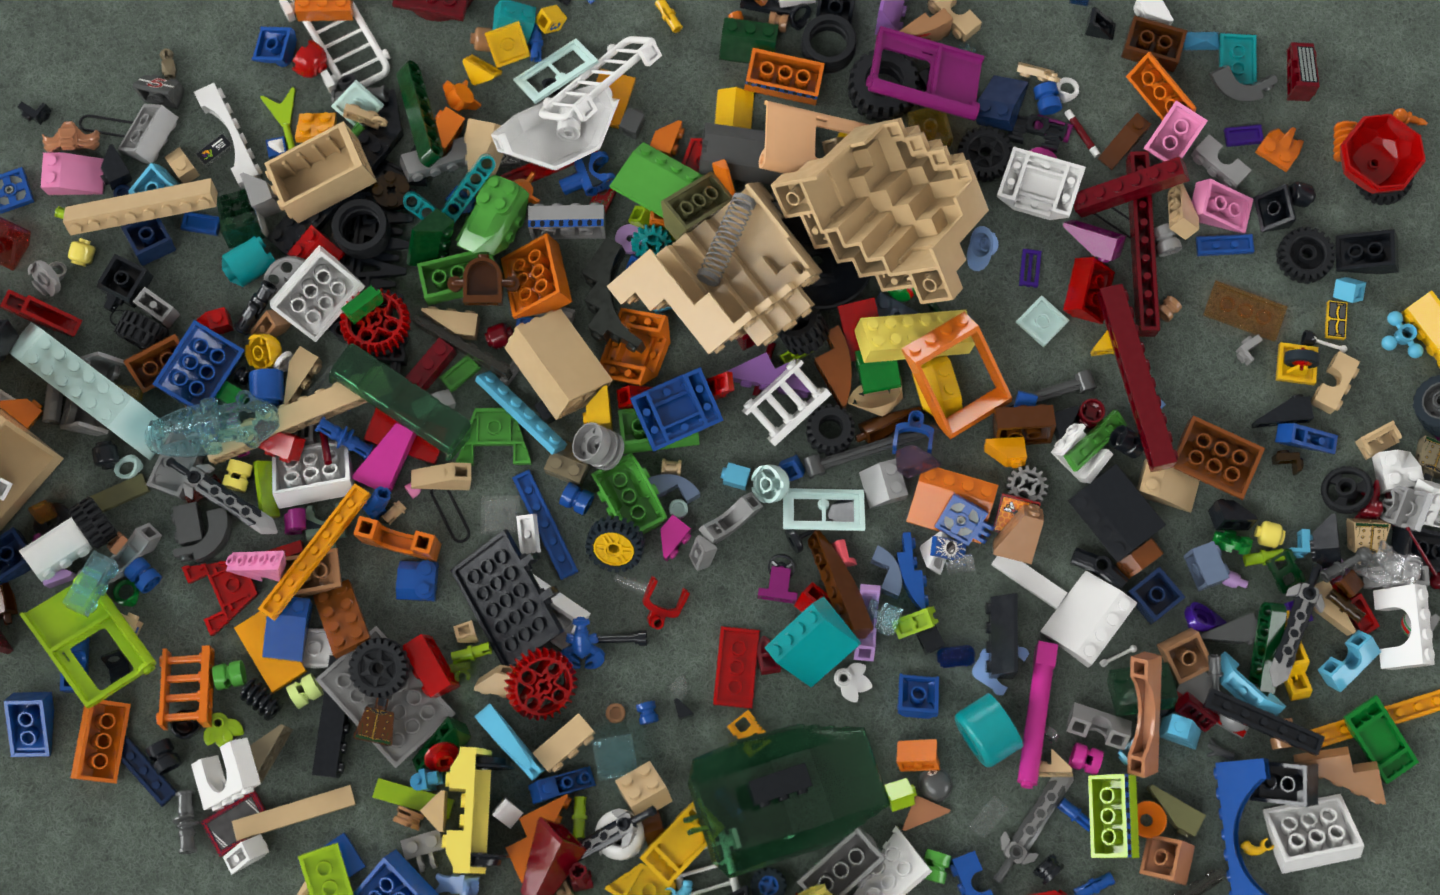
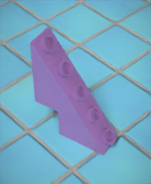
(762, 373)

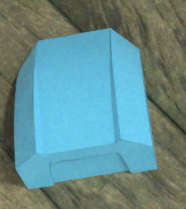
(153, 178)

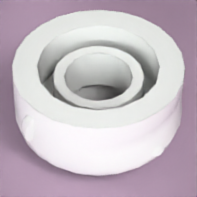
(615, 851)

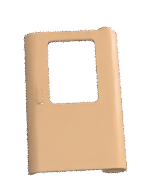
(792, 136)

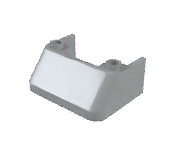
(74, 417)

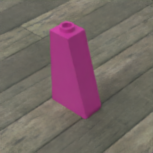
(387, 459)

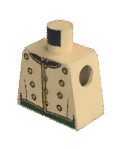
(1366, 533)

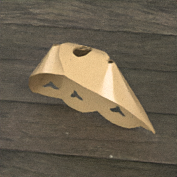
(877, 402)

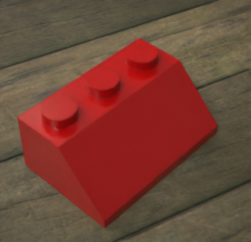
(1085, 282)
(430, 666)

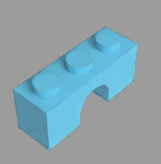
(1361, 652)

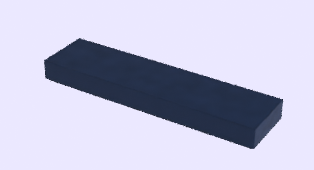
(145, 773)

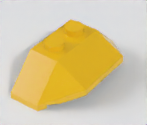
(944, 385)

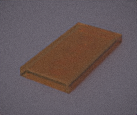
(1245, 311)

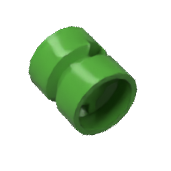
(229, 675)
(937, 863)

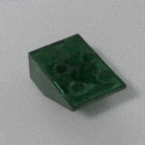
(237, 218)

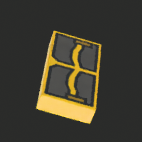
(1336, 320)

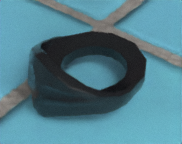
(799, 24)

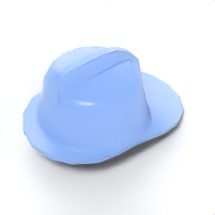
(981, 248)

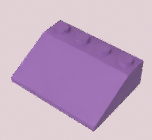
(890, 14)

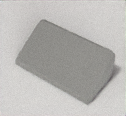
(702, 553)

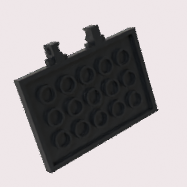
(508, 598)

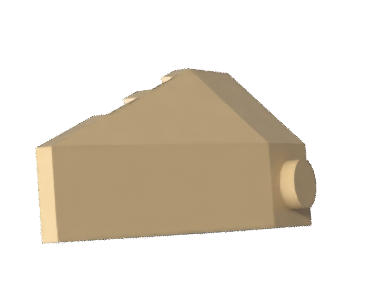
(479, 142)

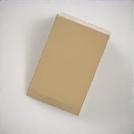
(436, 811)

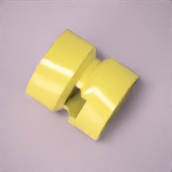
(239, 469)

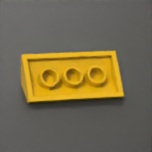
(734, 107)

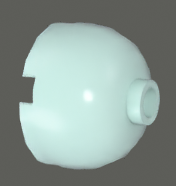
(770, 483)

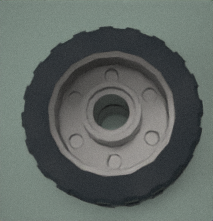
(1428, 405)

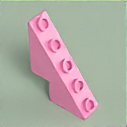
(257, 564)

